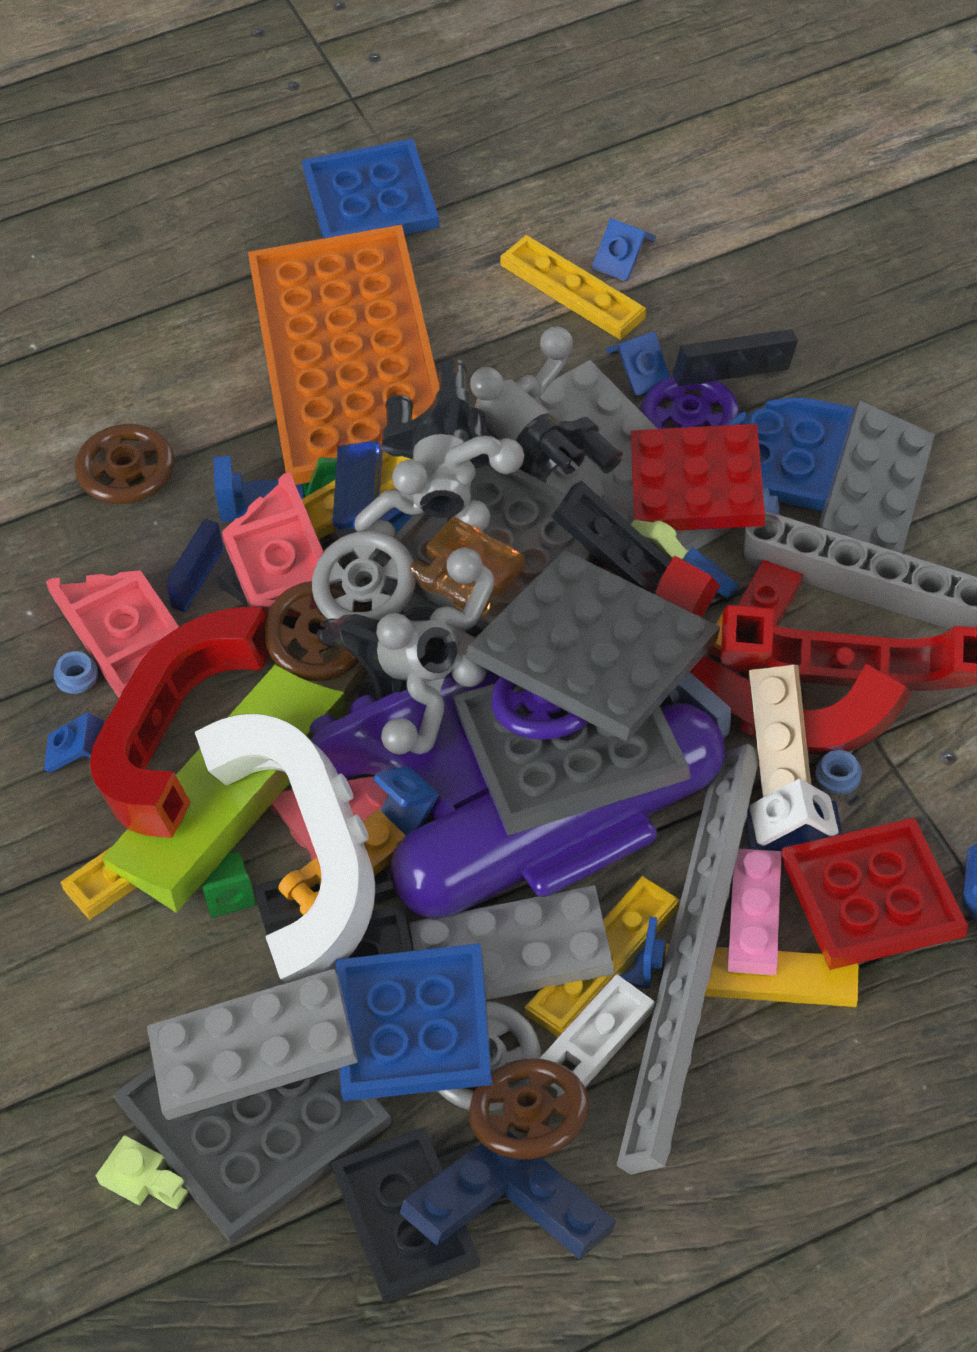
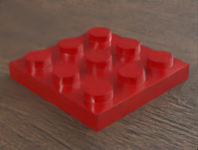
(698, 477)
(873, 893)

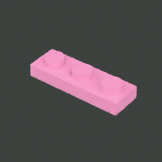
(755, 912)

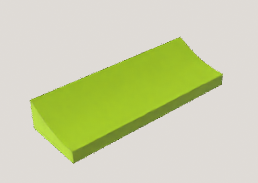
(219, 813)

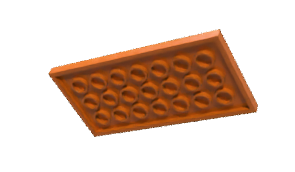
(340, 340)

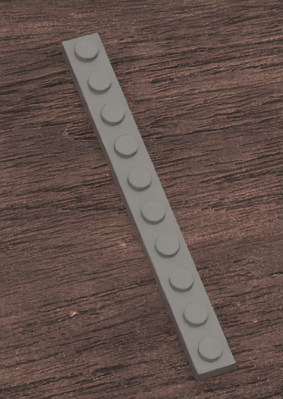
(688, 966)

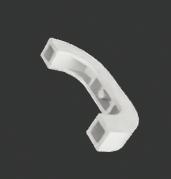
(347, 889)

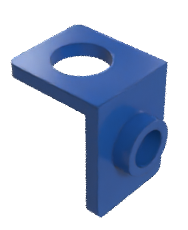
(620, 249)
(642, 362)
(72, 741)
(408, 799)
(649, 958)

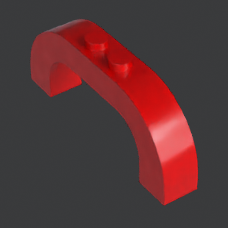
(213, 643)
(837, 659)
(847, 725)

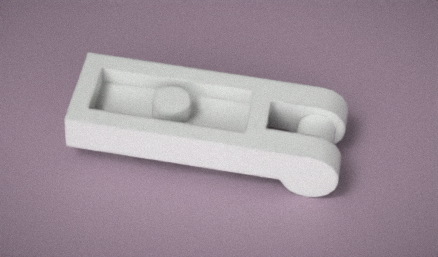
(601, 1029)

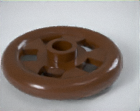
(124, 463)
(279, 637)
(530, 1120)

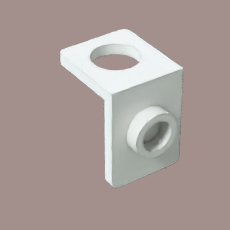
(790, 809)

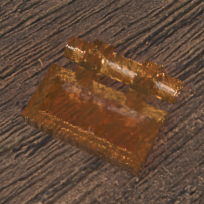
(500, 559)

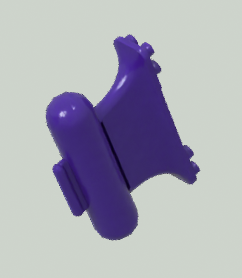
(466, 849)

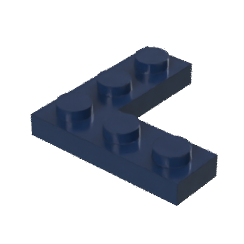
(531, 1184)

